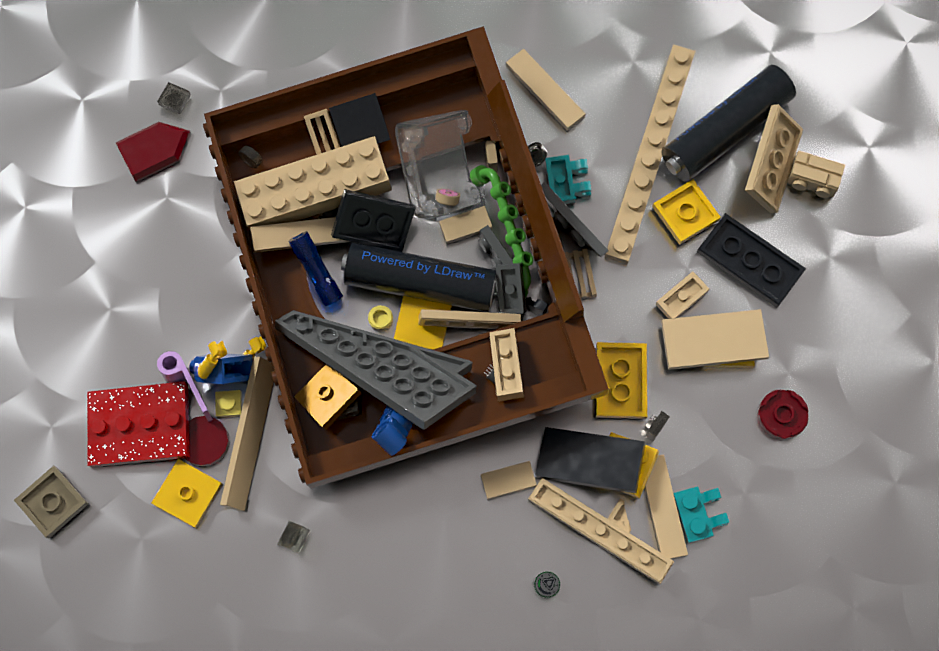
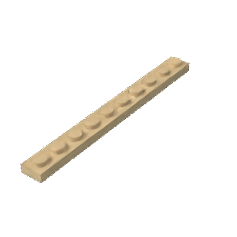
(649, 154)

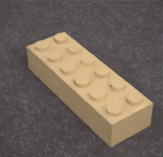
(312, 184)

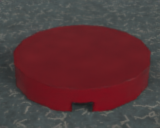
(783, 414)
(207, 441)

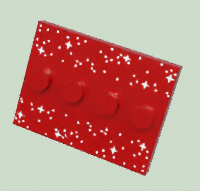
(137, 424)

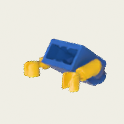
(224, 367)

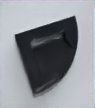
(538, 307)

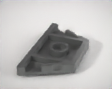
(567, 218)

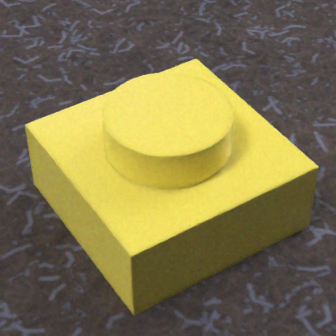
(228, 403)

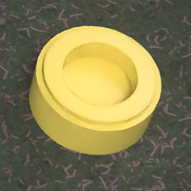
(380, 318)

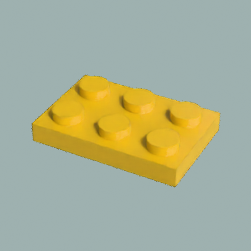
(626, 377)

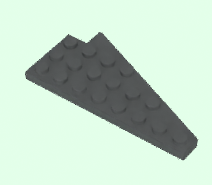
(402, 375)

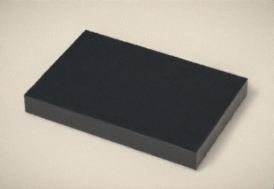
(373, 220)

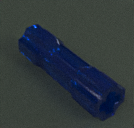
(315, 268)

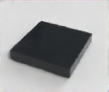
(359, 120)

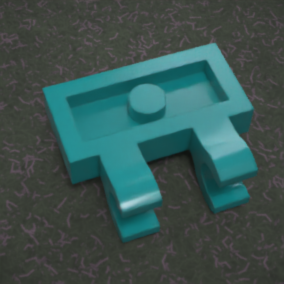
(560, 177)
(694, 515)

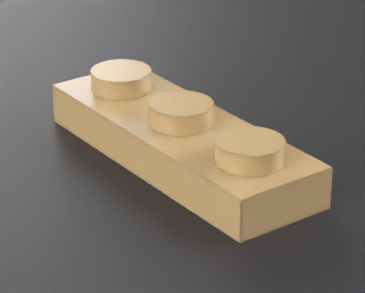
(506, 364)

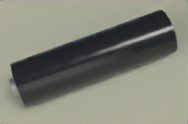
(728, 123)
(419, 277)

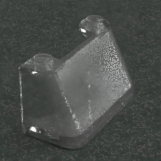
(436, 159)

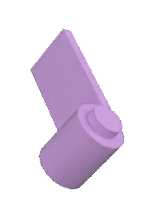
(174, 370)

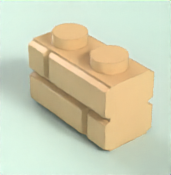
(816, 174)

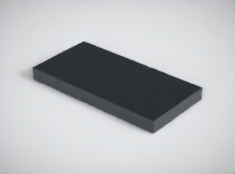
(751, 260)
(590, 459)

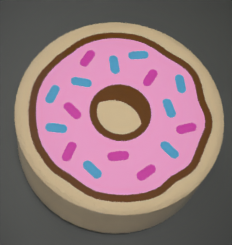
(447, 197)

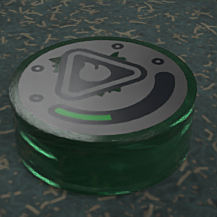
(547, 585)

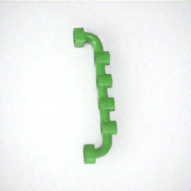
(515, 236)

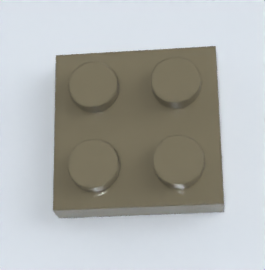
(51, 502)

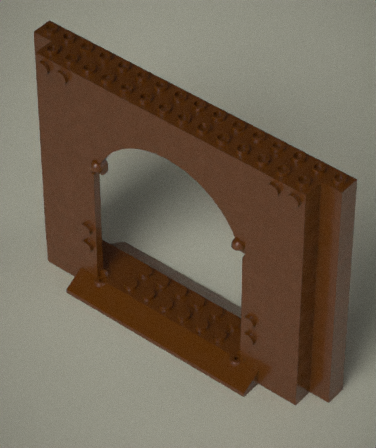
(425, 81)

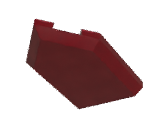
(152, 149)

